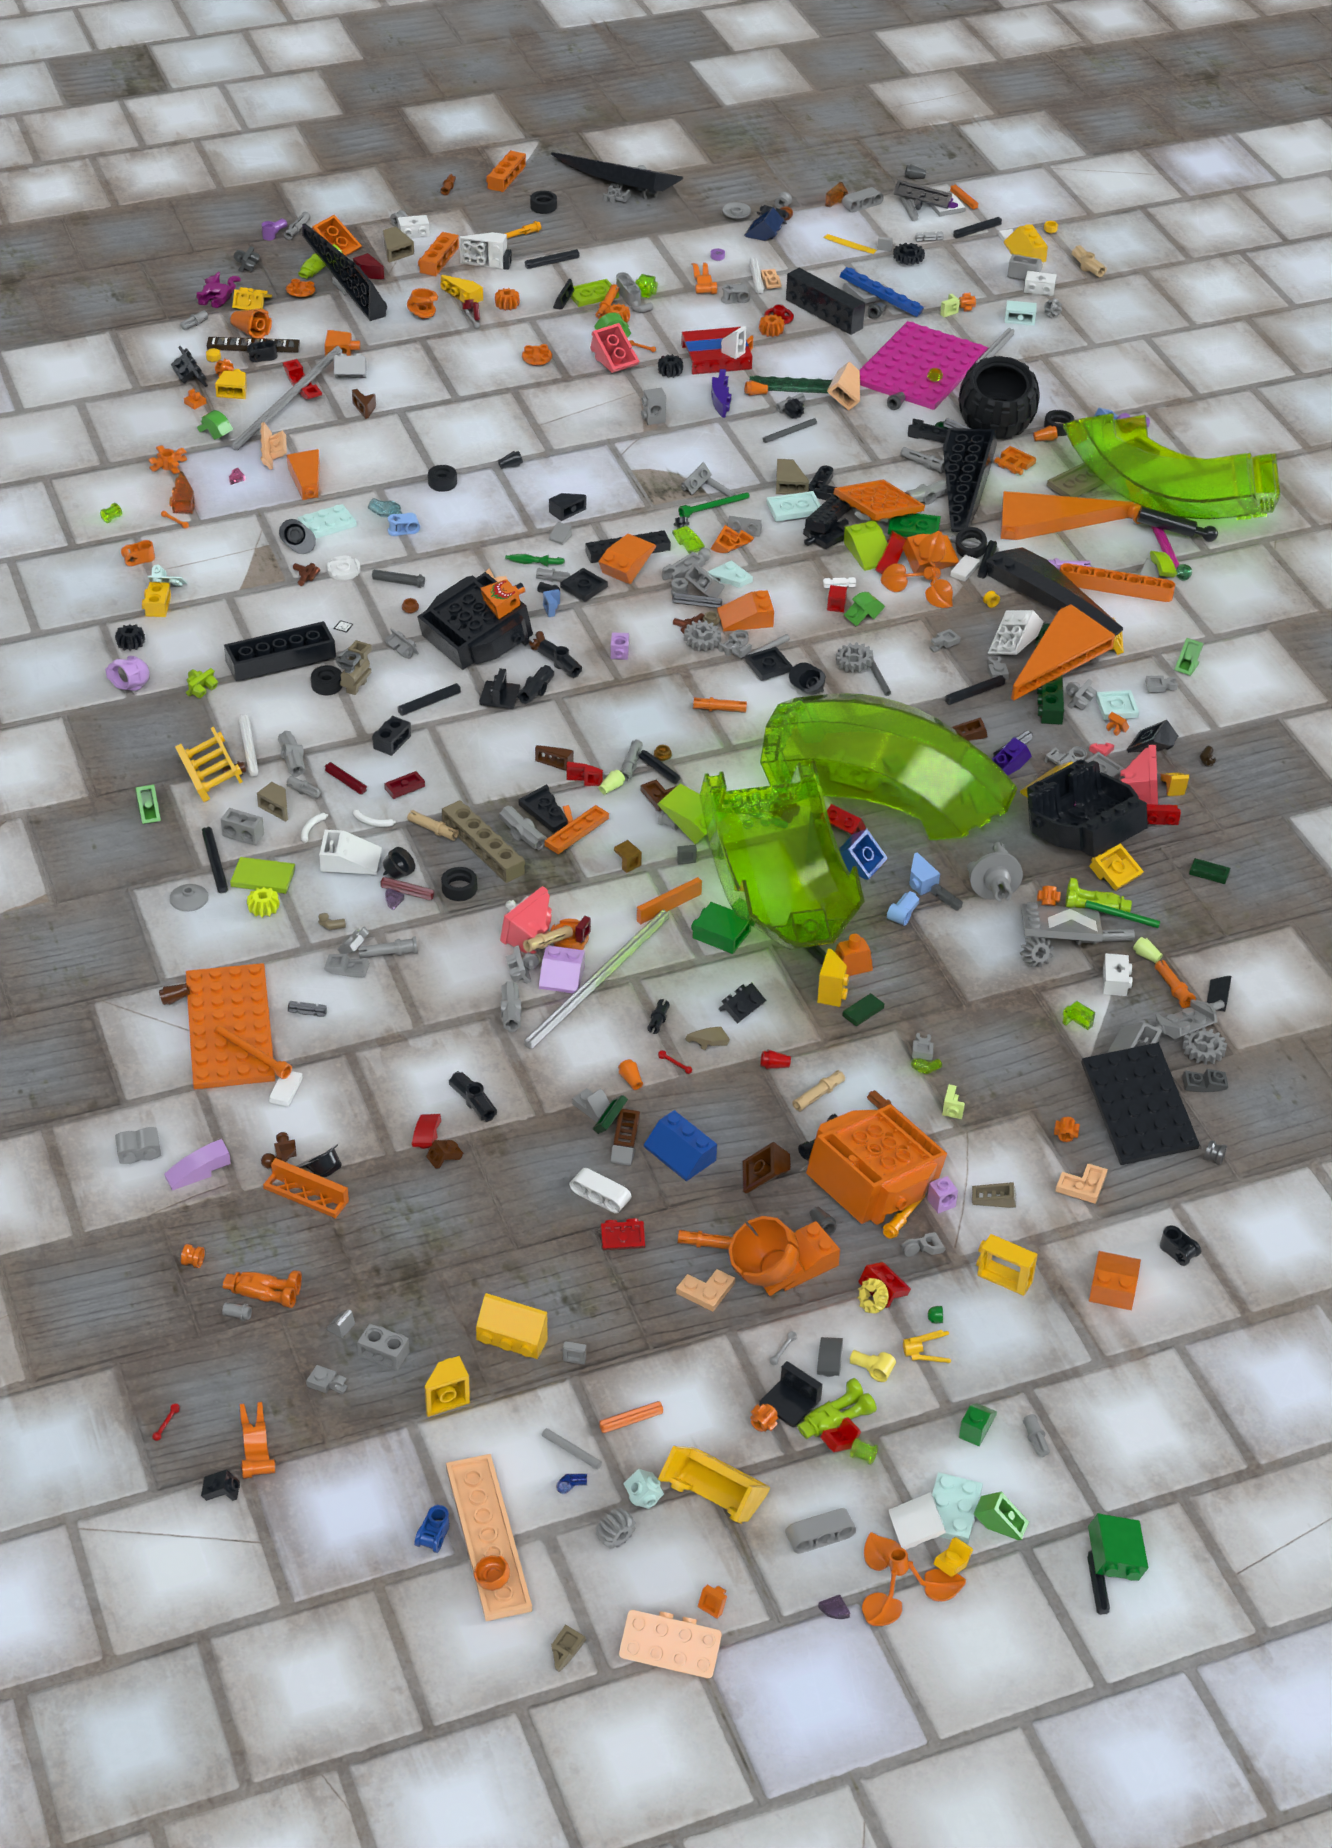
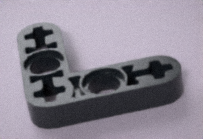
(821, 489)

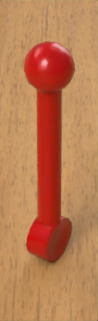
(662, 1054)
(174, 1409)

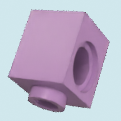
(619, 646)
(942, 1194)

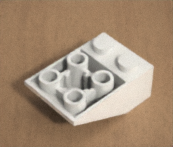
(483, 249)
(1015, 632)
(348, 853)

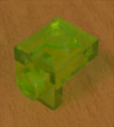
(1080, 1014)

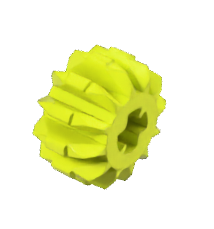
(263, 902)

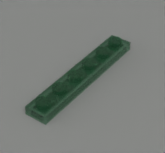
(793, 384)

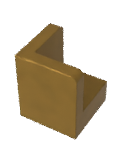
(630, 855)

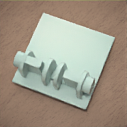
(160, 575)

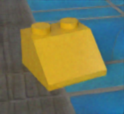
(832, 980)
(447, 1387)

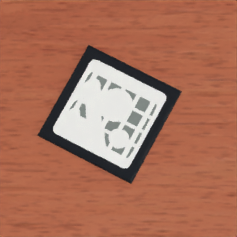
(343, 626)

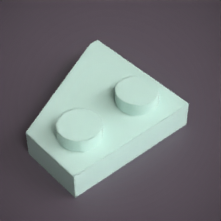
(732, 574)

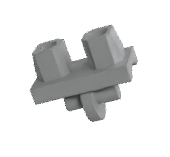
(1082, 695)
(523, 962)

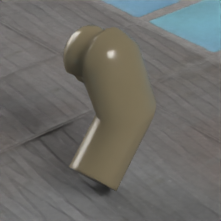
(331, 924)

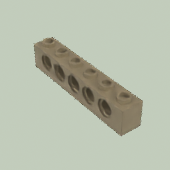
(484, 841)

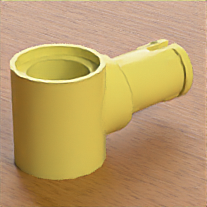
(878, 1366)

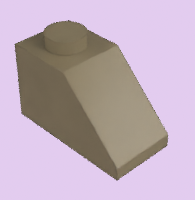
(273, 800)

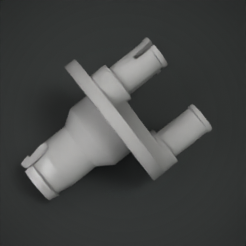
(995, 874)

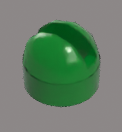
(935, 1314)

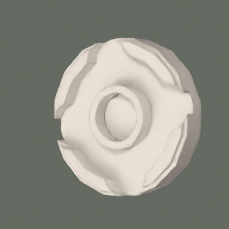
(343, 568)

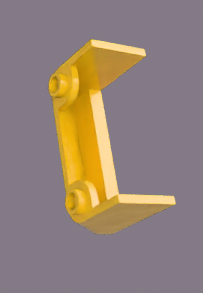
(714, 1480)

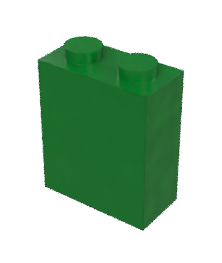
(720, 928)
(1118, 1547)

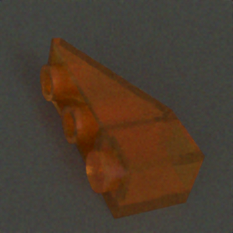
(182, 496)

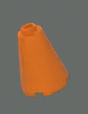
(252, 322)

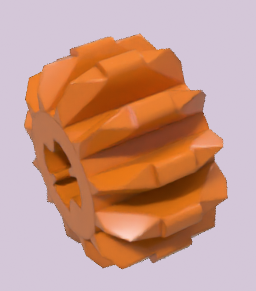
(507, 299)
(620, 309)
(771, 325)

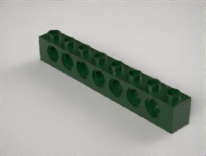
(1051, 694)

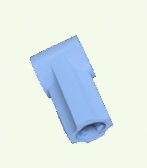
(902, 910)

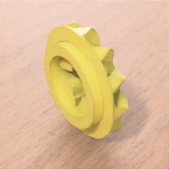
(880, 1296)

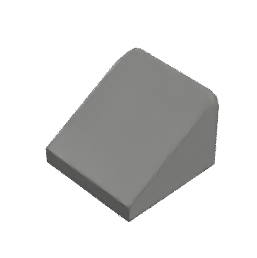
(561, 533)

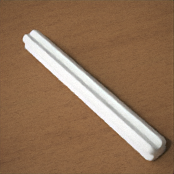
(248, 745)

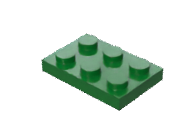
(914, 524)

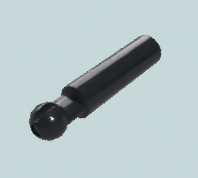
(1175, 524)

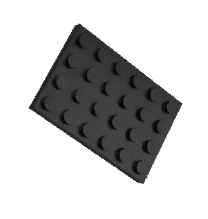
(1140, 1103)

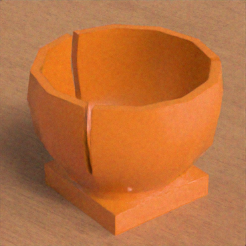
(768, 1257)

